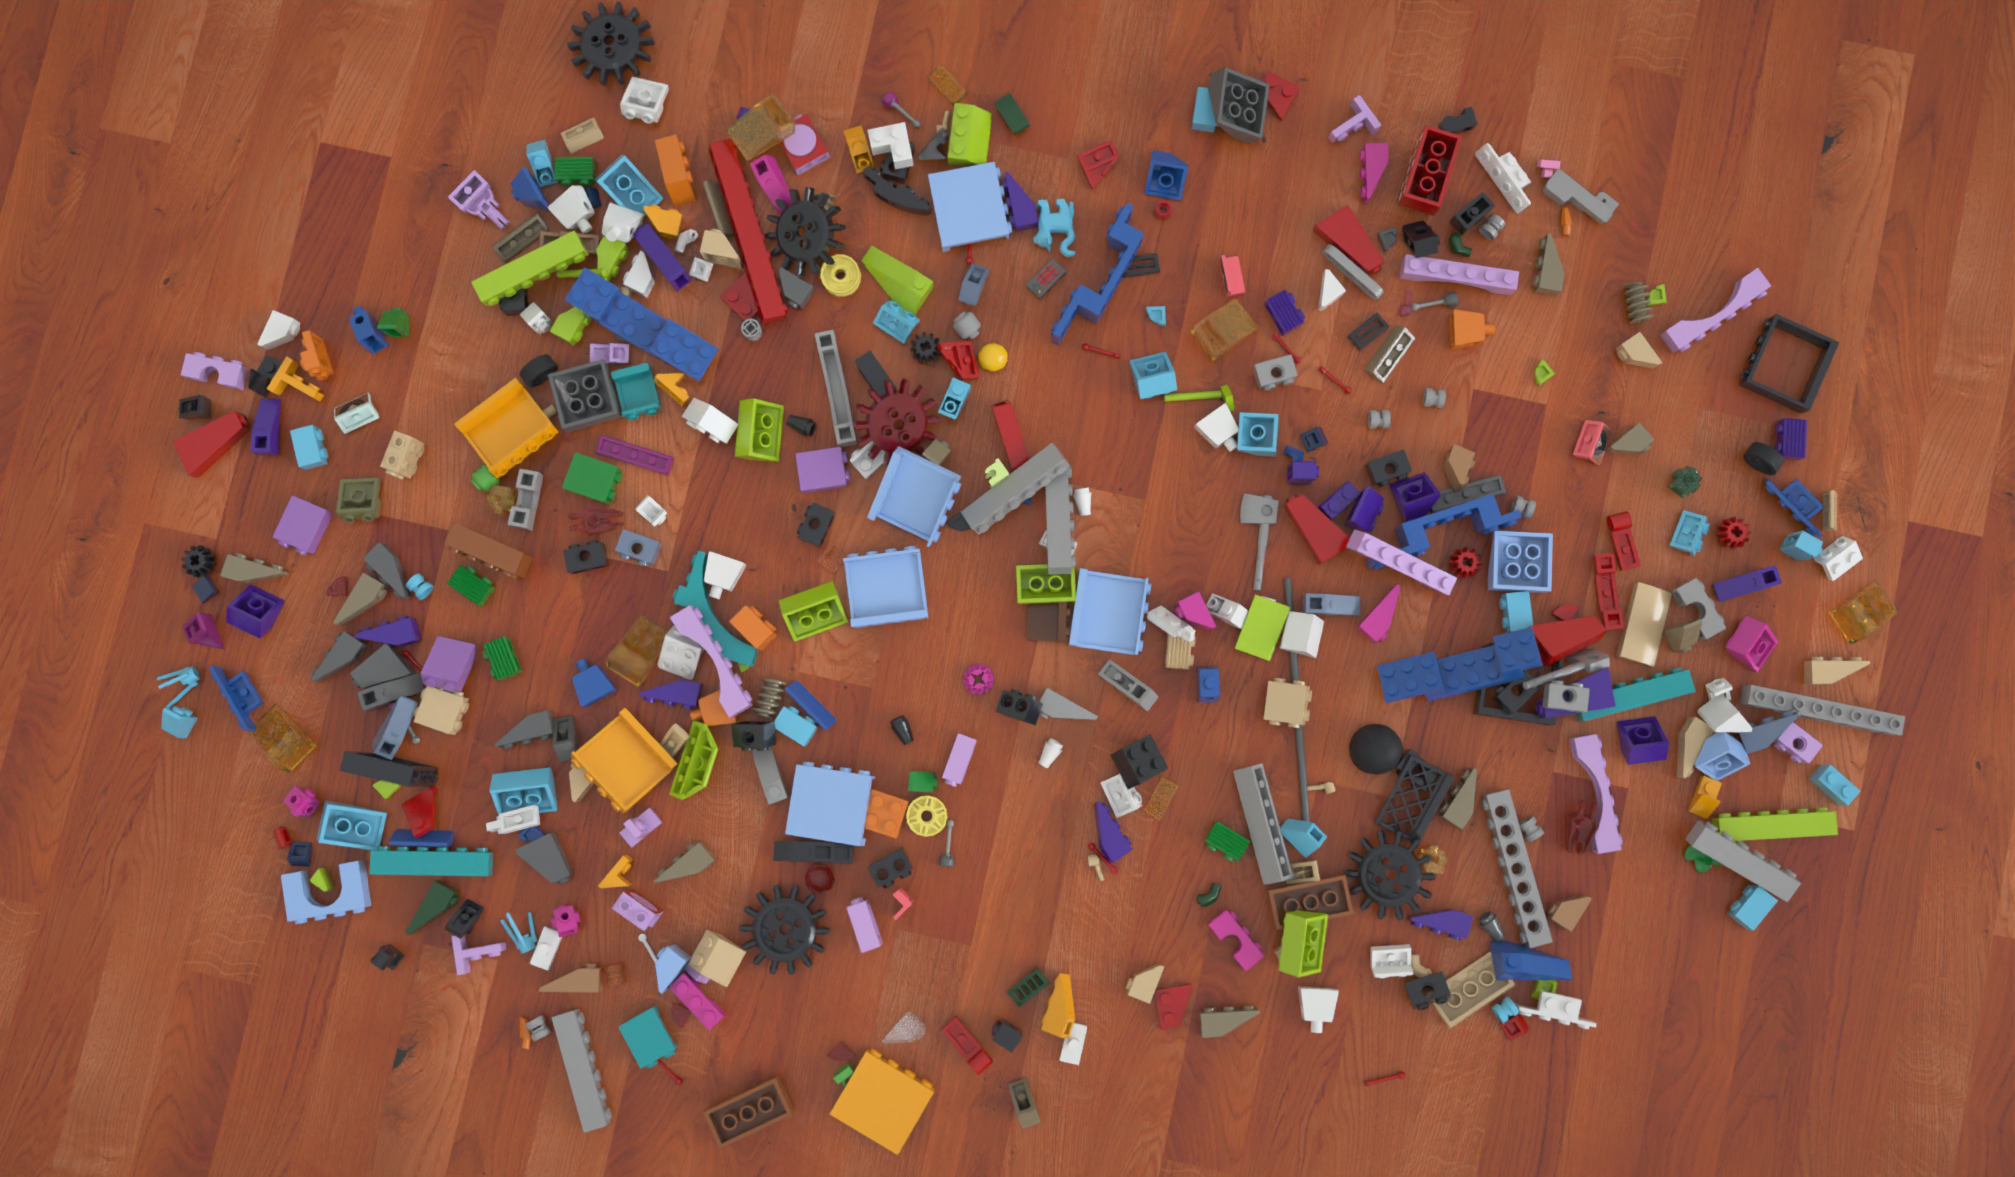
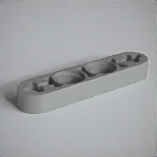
(1352, 271)

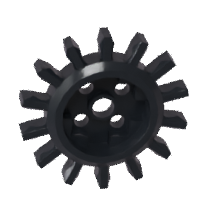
(623, 52)
(817, 240)
(1384, 893)
(778, 947)

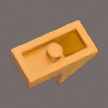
(668, 383)
(1705, 796)
(614, 877)

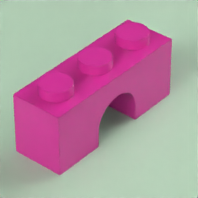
(1247, 951)
(698, 1003)

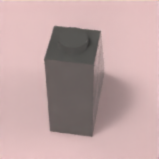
(381, 667)
(547, 858)

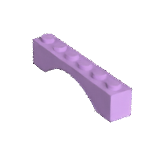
(1487, 278)
(1744, 291)
(1401, 561)
(732, 695)
(1588, 753)

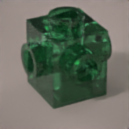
(1685, 481)

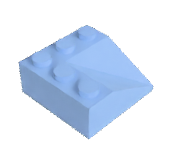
(1520, 562)

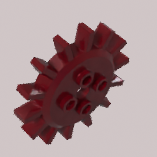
(880, 419)

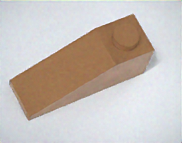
(585, 979)

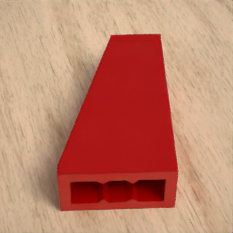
(1350, 238)
(1010, 434)
(210, 442)
(1317, 530)
(1566, 637)

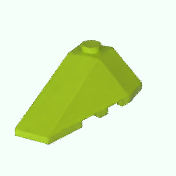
(898, 280)

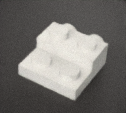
(644, 100)

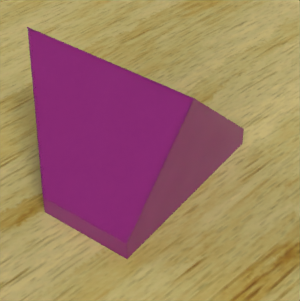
(203, 631)

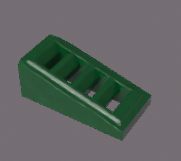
(1044, 982)

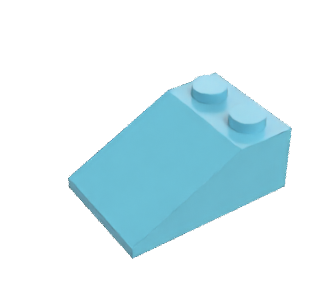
(628, 186)
(351, 826)

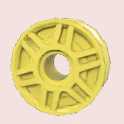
(845, 286)
(915, 820)

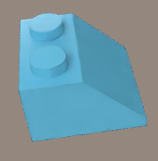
(1153, 375)
(1258, 433)

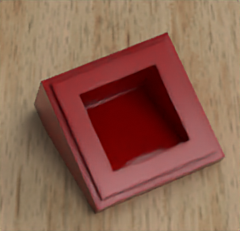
(282, 837)
(1515, 1027)

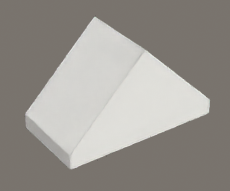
(1330, 290)

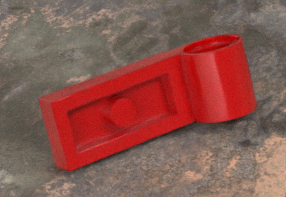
(1622, 540)
(967, 1045)

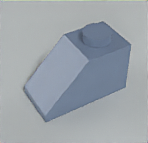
(973, 284)

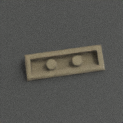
(718, 208)
(520, 237)
(1389, 353)

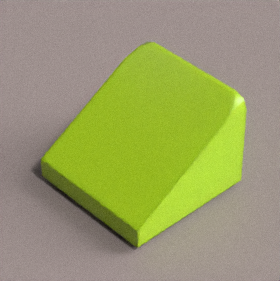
(322, 880)
(1544, 985)

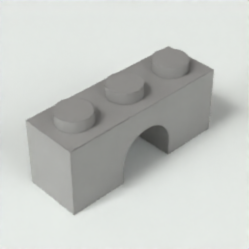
(529, 488)
(1693, 593)

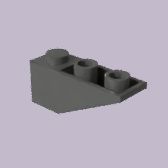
(388, 566)
(344, 653)
(388, 692)
(532, 727)

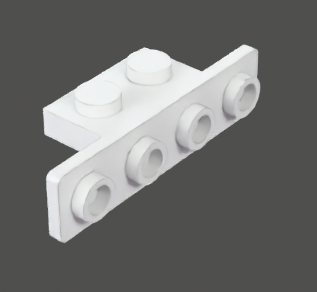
(1506, 175)
(1557, 1006)

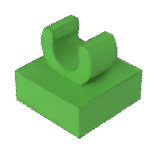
(843, 1073)

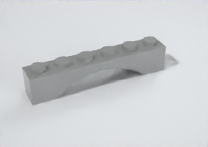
(836, 388)

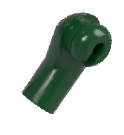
(1457, 246)
(1211, 897)

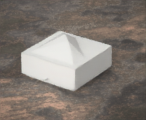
(701, 269)

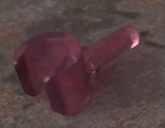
(1406, 309)

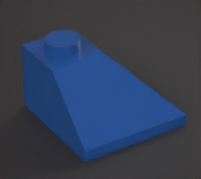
(1166, 176)
(528, 191)

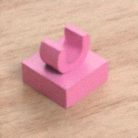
(1548, 166)

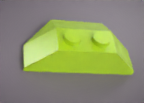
(695, 762)

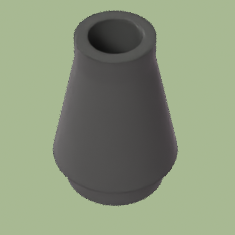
(1491, 925)

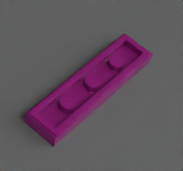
(634, 455)

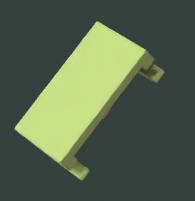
(997, 473)

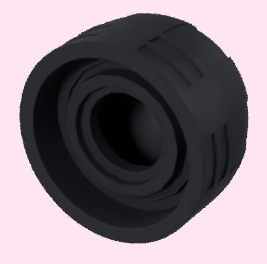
(1375, 749)

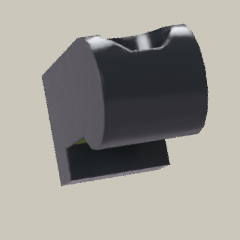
(1459, 124)
(388, 957)

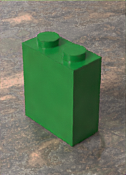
(592, 479)

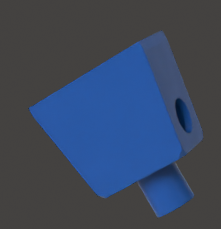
(366, 330)
(591, 683)
(1207, 684)

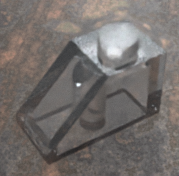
(906, 1029)

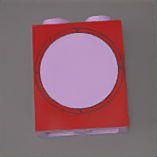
(804, 146)
(637, 909)

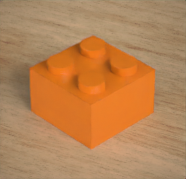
(753, 628)
(885, 813)

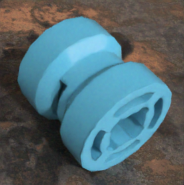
(419, 586)
(1504, 1010)

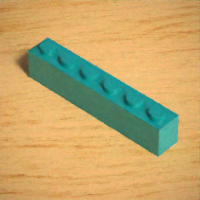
(1645, 692)
(431, 862)

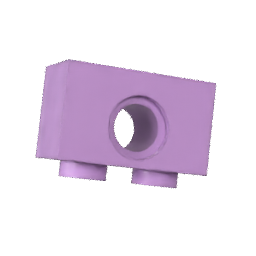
(1806, 748)

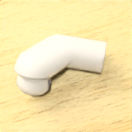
(685, 238)

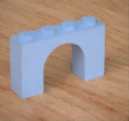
(302, 905)

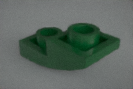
(1012, 114)

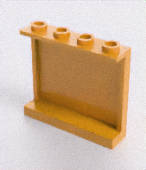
(506, 428)
(623, 761)
(883, 1101)

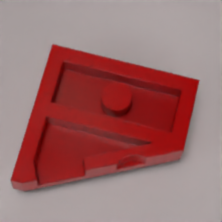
(1280, 93)
(1097, 162)
(740, 298)
(961, 359)
(420, 811)
(1171, 1005)

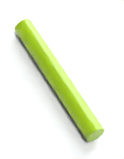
(575, 273)
(1192, 396)

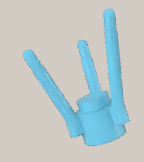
(187, 676)
(524, 942)

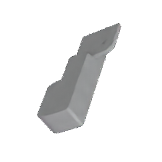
(1563, 189)

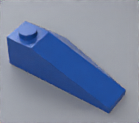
(1524, 963)

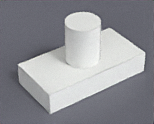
(546, 948)
(1073, 1045)

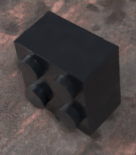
(1139, 761)

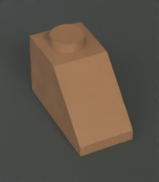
(1568, 911)

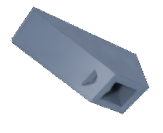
(1331, 604)
(394, 728)
(1767, 732)

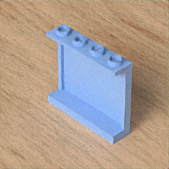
(969, 205)
(915, 495)
(886, 587)
(1109, 612)
(829, 804)

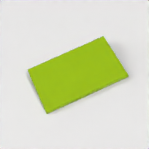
(1262, 627)

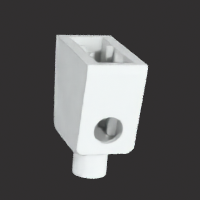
(573, 209)
(621, 223)
(1219, 428)
(722, 573)
(1317, 1005)

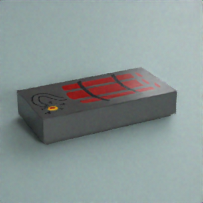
(1046, 279)

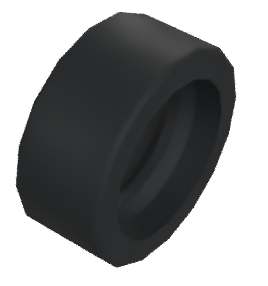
(537, 370)
(1763, 458)

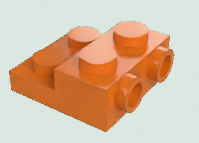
(316, 358)

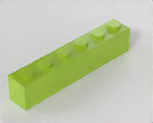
(530, 268)
(1778, 825)

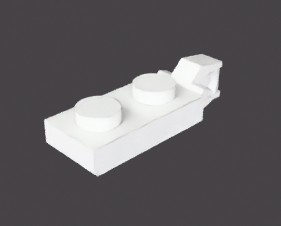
(1171, 623)
(515, 820)

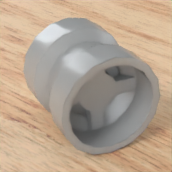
(1492, 226)
(754, 332)
(1433, 397)
(1379, 419)
(1526, 507)
(1531, 830)
(540, 1032)

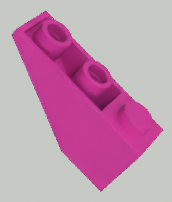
(1374, 161)
(771, 179)

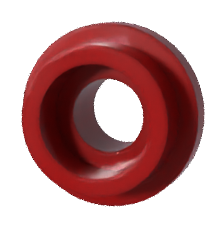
(1163, 204)

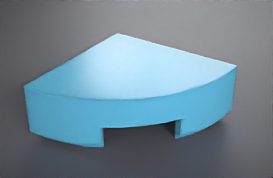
(1157, 314)

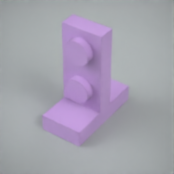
(1363, 117)
(640, 827)
(463, 954)

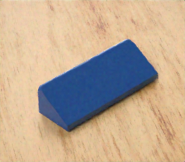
(811, 705)
(432, 838)

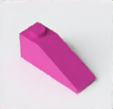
(1379, 619)

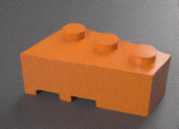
(675, 170)

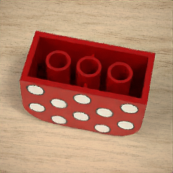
(1429, 170)

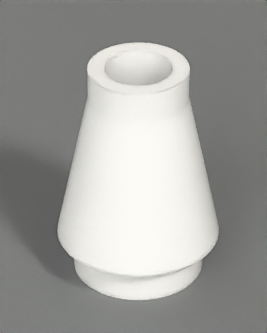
(1083, 500)
(1050, 752)

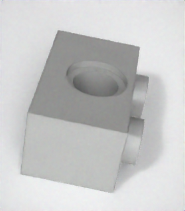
(1283, 365)
(1578, 697)

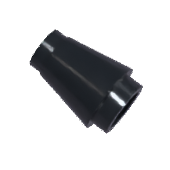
(802, 425)
(902, 729)

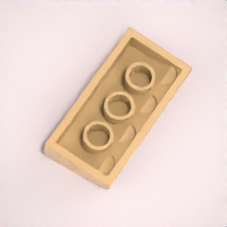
(1643, 624)
(1471, 991)

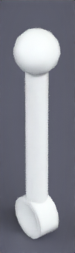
(642, 937)

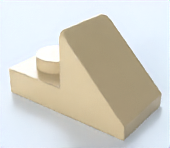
(674, 740)

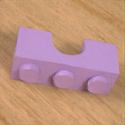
(199, 368)

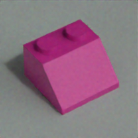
(1194, 612)
(1751, 643)

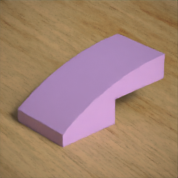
(610, 353)

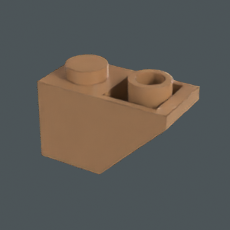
(1456, 466)

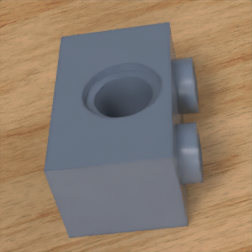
(629, 540)

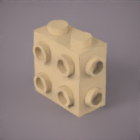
(402, 455)
(1287, 703)
(441, 710)

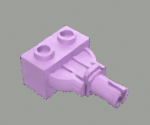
(475, 197)

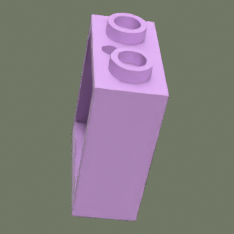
(959, 760)
(864, 924)

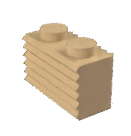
(1178, 653)

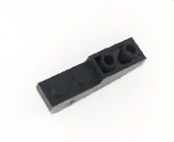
(900, 198)
(813, 852)

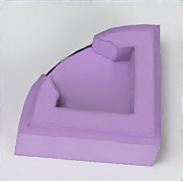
(695, 975)

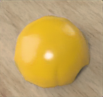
(992, 357)

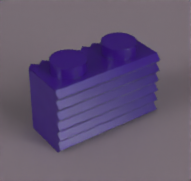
(1284, 312)
(1791, 438)
(1302, 472)
(1339, 500)

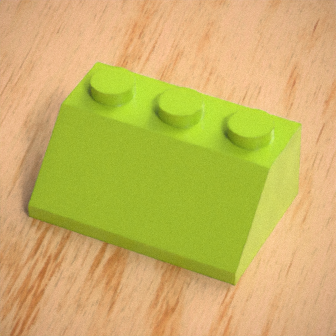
(969, 135)
(759, 430)
(1037, 586)
(813, 611)
(1303, 943)

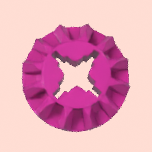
(987, 678)

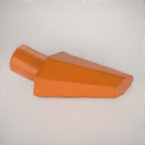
(1566, 221)
(525, 1033)

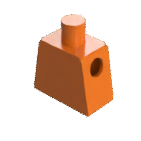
(1468, 329)
(712, 711)

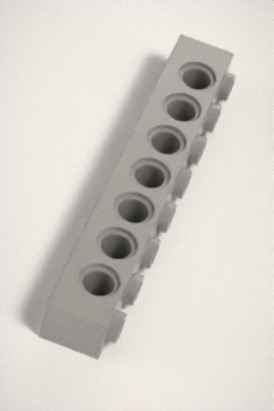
(1822, 710)
(1540, 934)

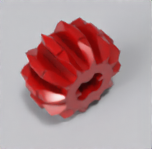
(1733, 540)
(1468, 569)

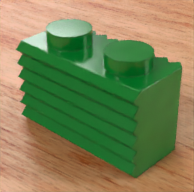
(575, 171)
(471, 585)
(502, 658)
(1227, 841)

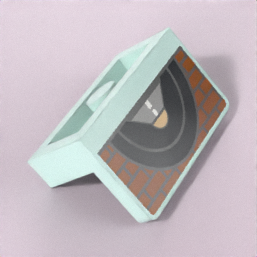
(355, 413)

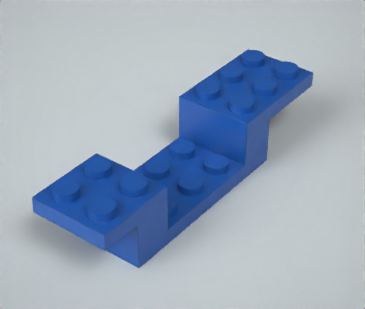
(1088, 303)
(640, 326)
(1482, 512)
(1461, 672)

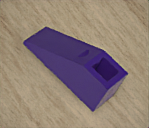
(1022, 207)
(266, 428)
(1747, 583)
(398, 633)
(680, 692)
(1110, 838)
(1447, 920)

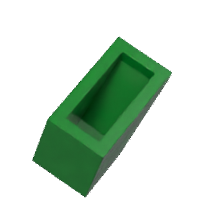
(394, 323)
(922, 781)

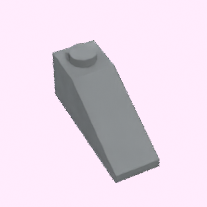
(1128, 685)
(1060, 707)
(770, 776)

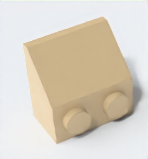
(718, 250)
(717, 957)

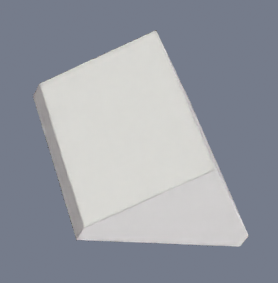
(1302, 634)
(1723, 716)

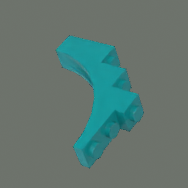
(696, 595)

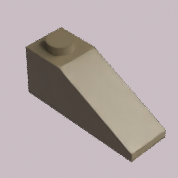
(364, 595)
(1683, 635)

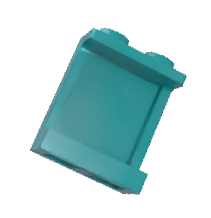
(636, 391)
(648, 1038)

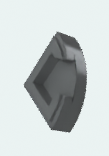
(1387, 238)

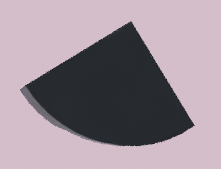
(959, 523)

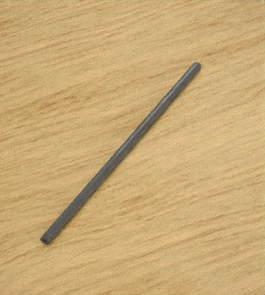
(1298, 731)

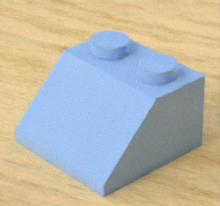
(1721, 756)
(670, 965)

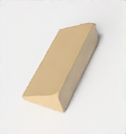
(582, 135)
(1829, 512)

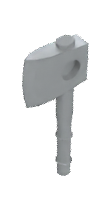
(1263, 512)
(1587, 660)

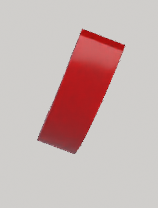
(1606, 591)

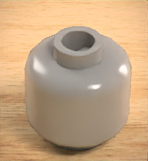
(966, 325)

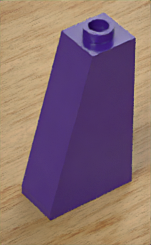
(662, 257)
(1600, 694)

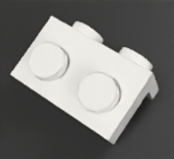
(1839, 557)
(1391, 961)

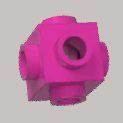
(301, 801)
(563, 926)

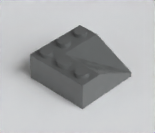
(1238, 104)
(585, 396)

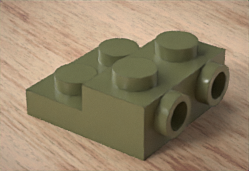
(359, 499)

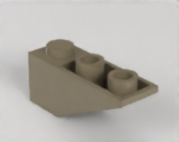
(1550, 270)
(247, 571)
(1461, 804)
(693, 862)
(1220, 1022)

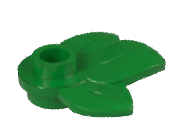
(1701, 861)

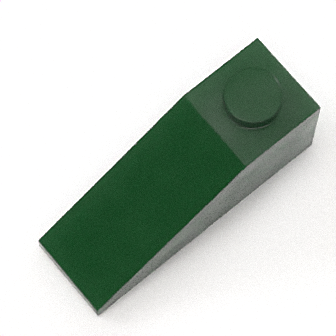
(436, 902)

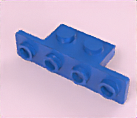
(1800, 501)
(240, 694)

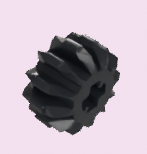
(922, 342)
(197, 555)

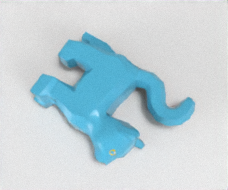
(1055, 223)

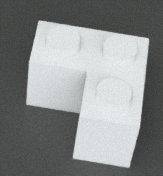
(892, 139)
(710, 420)

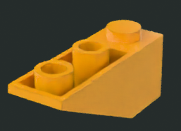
(1060, 1012)

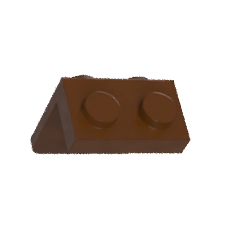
(1048, 621)

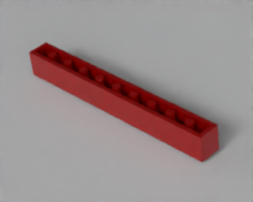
(747, 232)

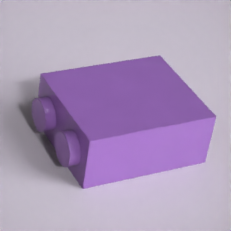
(822, 470)
(302, 525)
(448, 664)

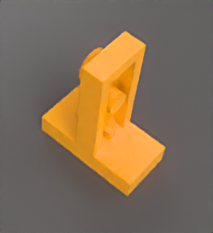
(285, 376)

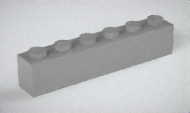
(1015, 489)
(1059, 524)
(1263, 824)
(1742, 860)
(581, 1070)

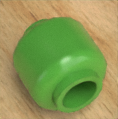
(484, 479)

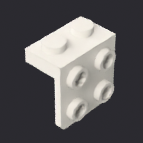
(680, 654)

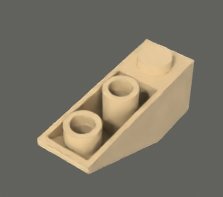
(1828, 672)
(1690, 742)

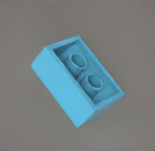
(524, 789)

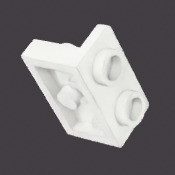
(864, 464)
(1120, 797)

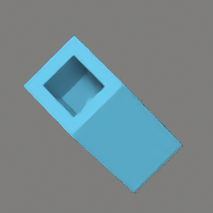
(541, 163)
(955, 399)
(178, 721)
(1303, 835)

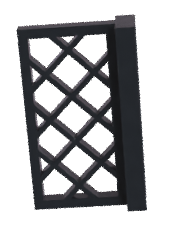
(1432, 802)

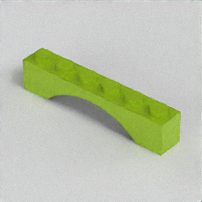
(571, 323)

